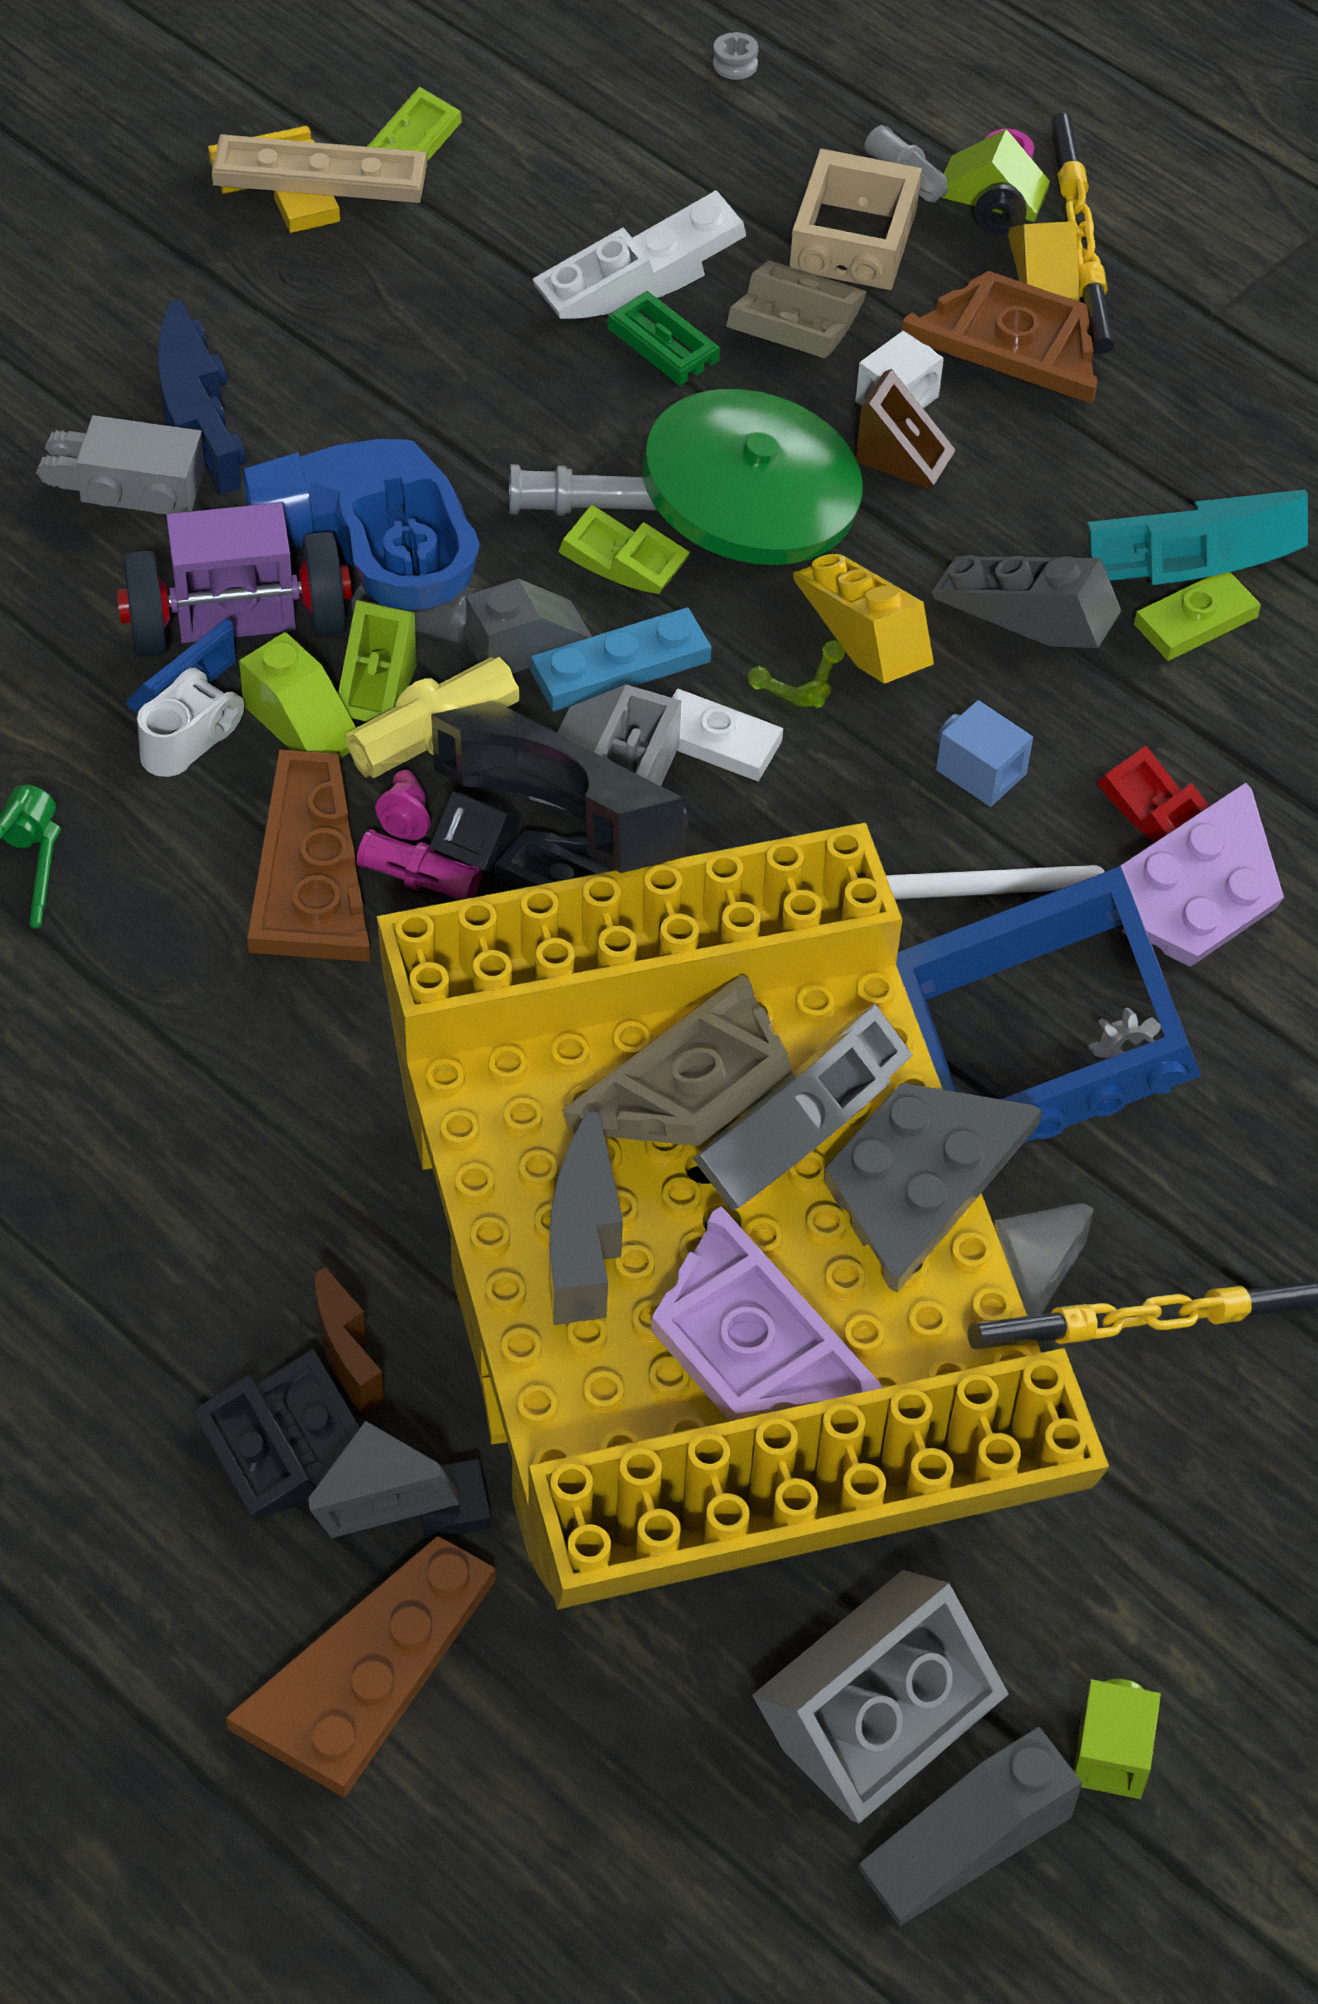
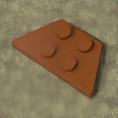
(1013, 332)

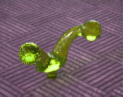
(808, 694)

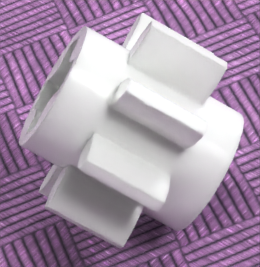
(1122, 1030)

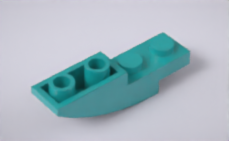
(1202, 542)

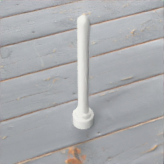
(989, 881)

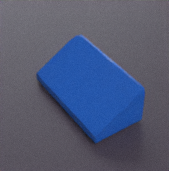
(210, 655)

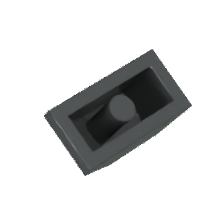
(520, 622)

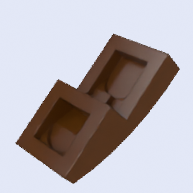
(343, 1337)

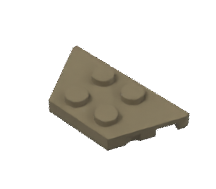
(691, 1074)

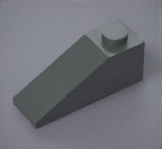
(974, 1826)

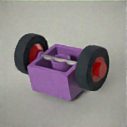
(236, 569)

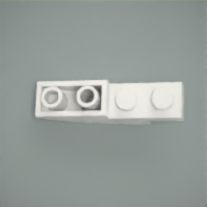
(653, 261)

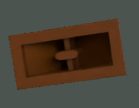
(900, 435)

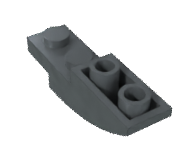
(803, 1108)

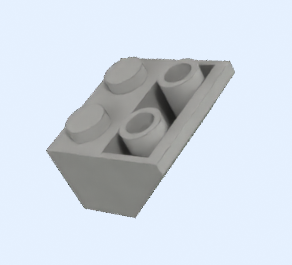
(627, 728)

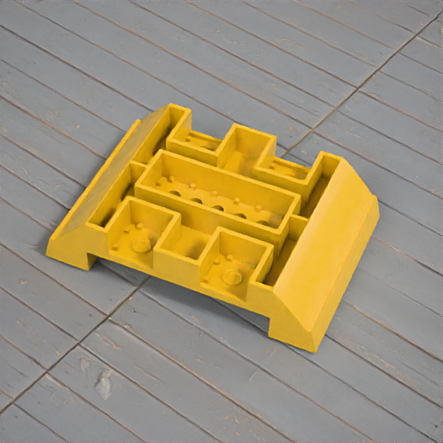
(614, 1449)

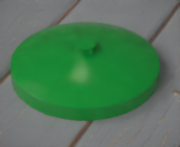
(752, 476)

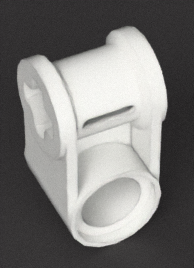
(183, 721)

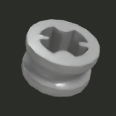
(735, 55)

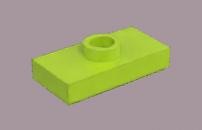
(419, 125)
(1197, 614)

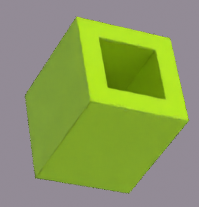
(1116, 1737)

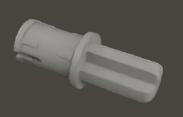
(888, 147)

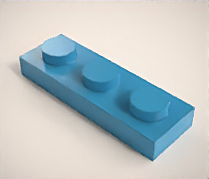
(620, 658)

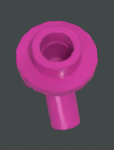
(403, 808)

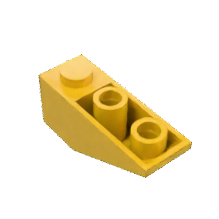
(869, 616)

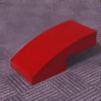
(1150, 796)

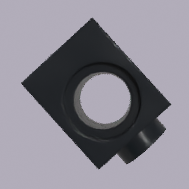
(474, 831)

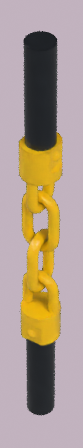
(1091, 274)
(1079, 1322)

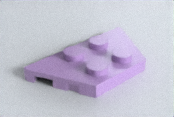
(1206, 879)
(750, 1331)

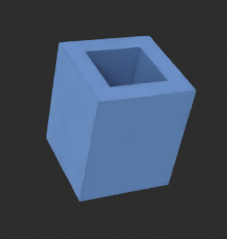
(983, 752)

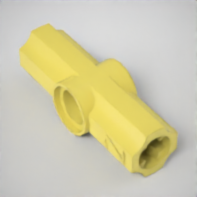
(408, 726)

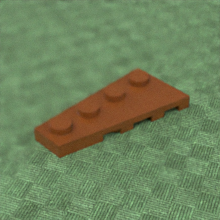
(307, 870)
(358, 1678)

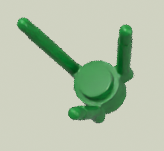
(28, 821)

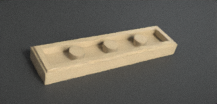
(319, 168)

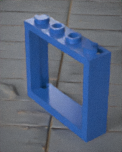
(1032, 932)

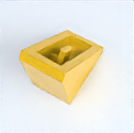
(1047, 256)

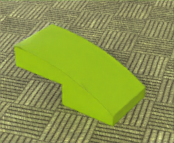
(634, 559)

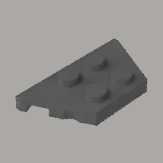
(922, 1169)

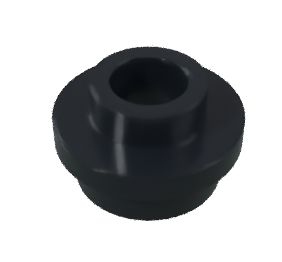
(1000, 196)

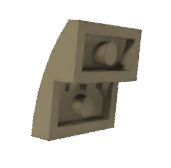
(796, 309)

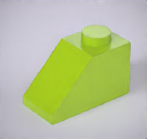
(294, 697)

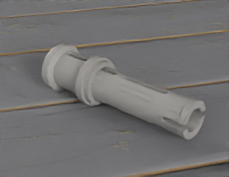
(562, 491)

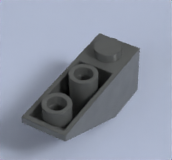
(1038, 597)

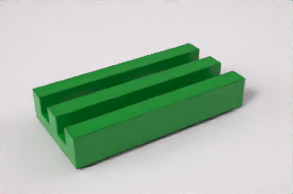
(656, 341)

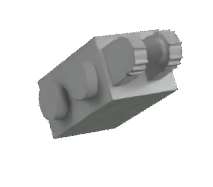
(127, 464)

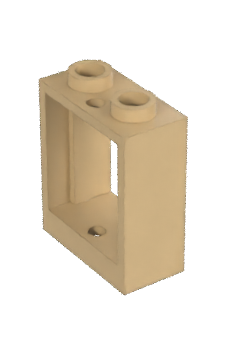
(861, 186)

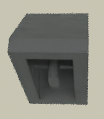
(379, 1484)

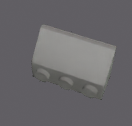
(882, 1693)

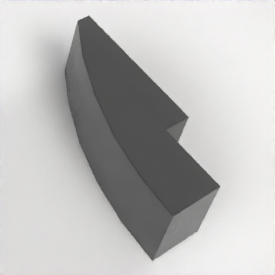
(583, 1227)

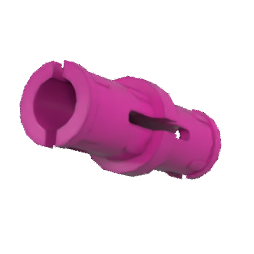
(418, 866)

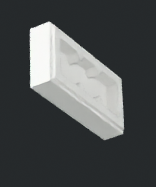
(726, 736)

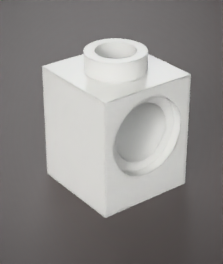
(911, 361)

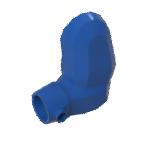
(386, 512)

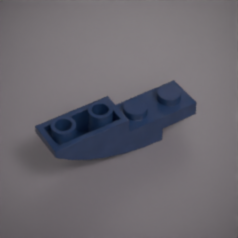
(193, 394)

